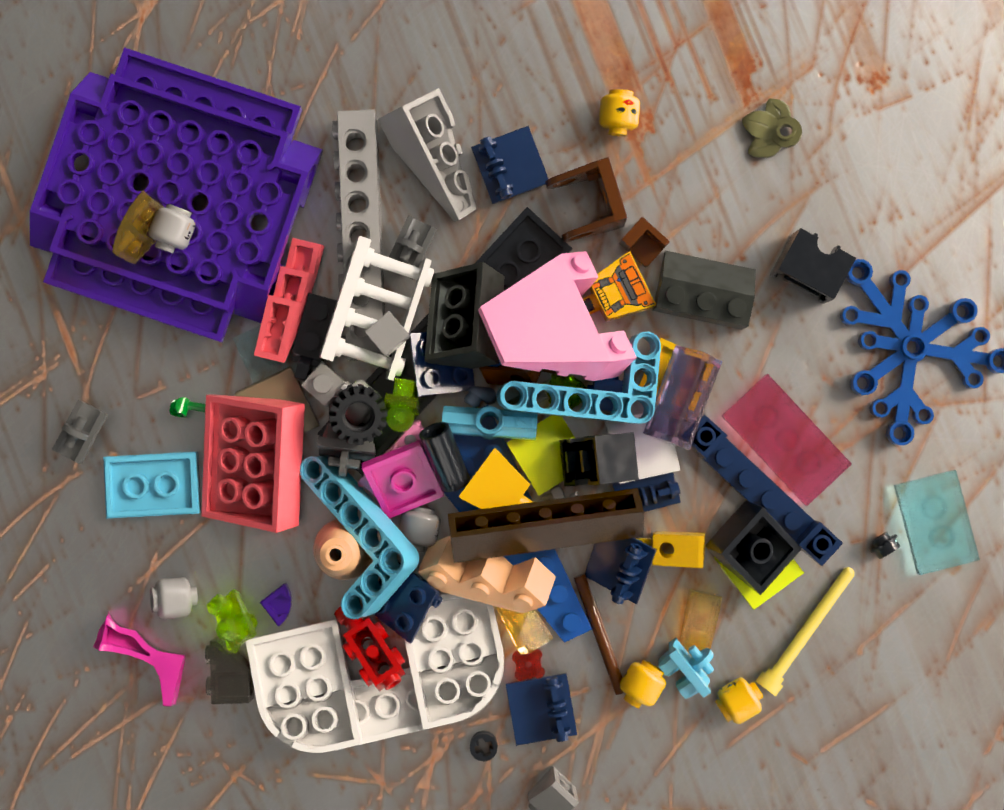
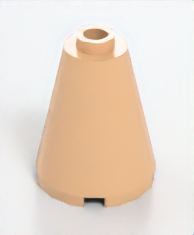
(353, 559)

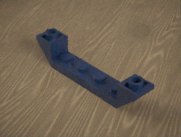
(759, 489)

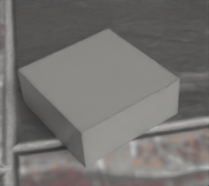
(387, 334)

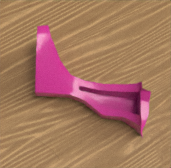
(129, 642)

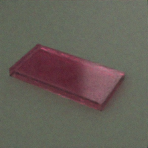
(786, 439)

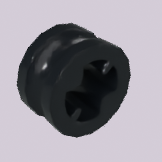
(480, 755)

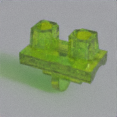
(402, 405)
(233, 620)

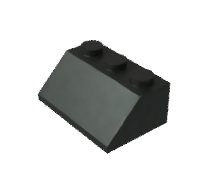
(705, 290)
(454, 324)

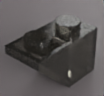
(229, 675)

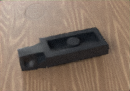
(312, 334)

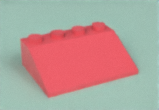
(253, 461)

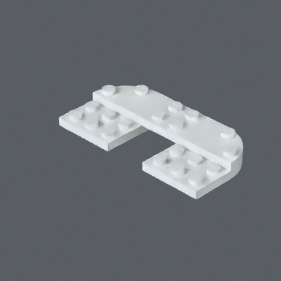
(315, 707)

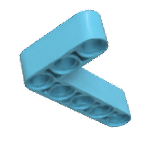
(591, 398)
(365, 533)

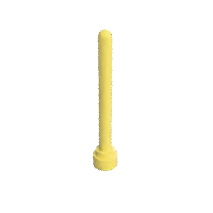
(772, 678)

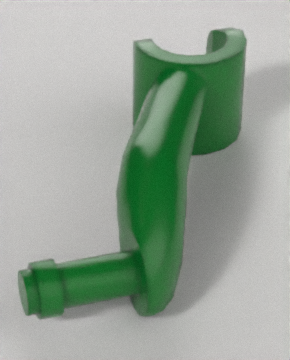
(180, 407)

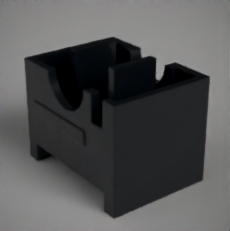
(811, 268)
(599, 459)

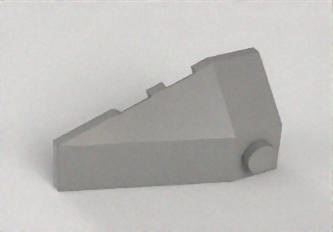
(426, 144)

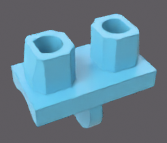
(695, 679)

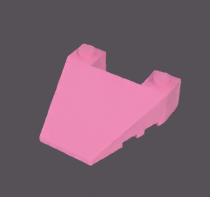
(548, 327)

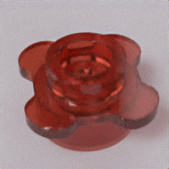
(535, 670)

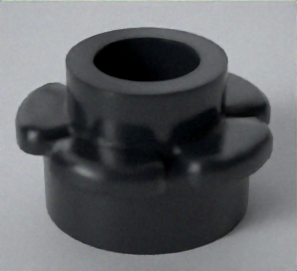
(884, 545)

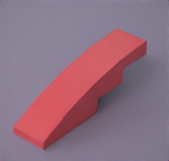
(287, 305)

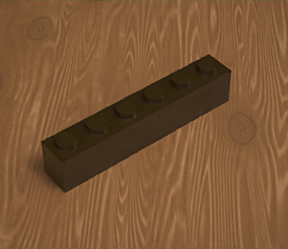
(546, 525)

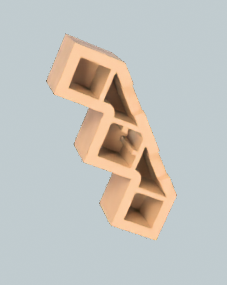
(488, 580)

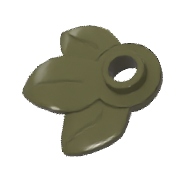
(767, 128)

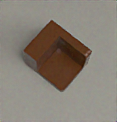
(644, 242)

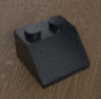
(753, 546)

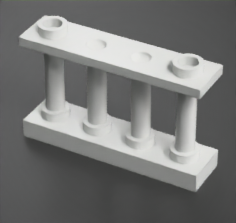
(354, 286)

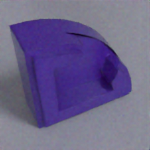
(278, 604)

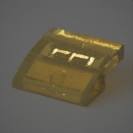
(132, 236)

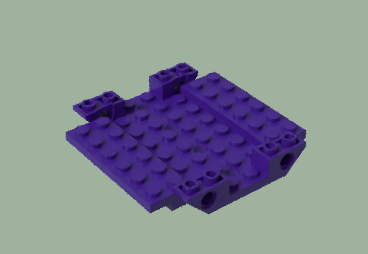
(189, 141)

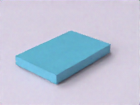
(152, 485)

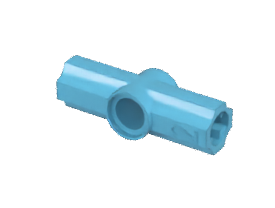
(511, 423)

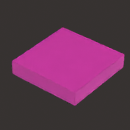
(402, 479)

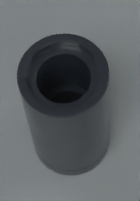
(444, 456)

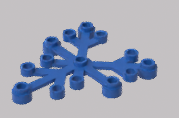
(890, 317)

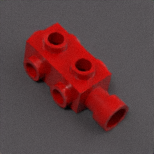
(375, 655)

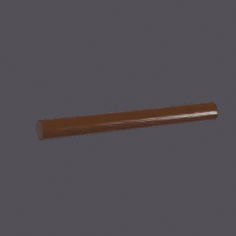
(599, 632)

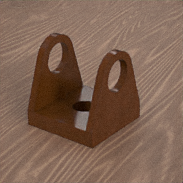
(602, 172)

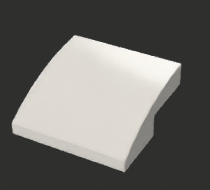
(652, 455)

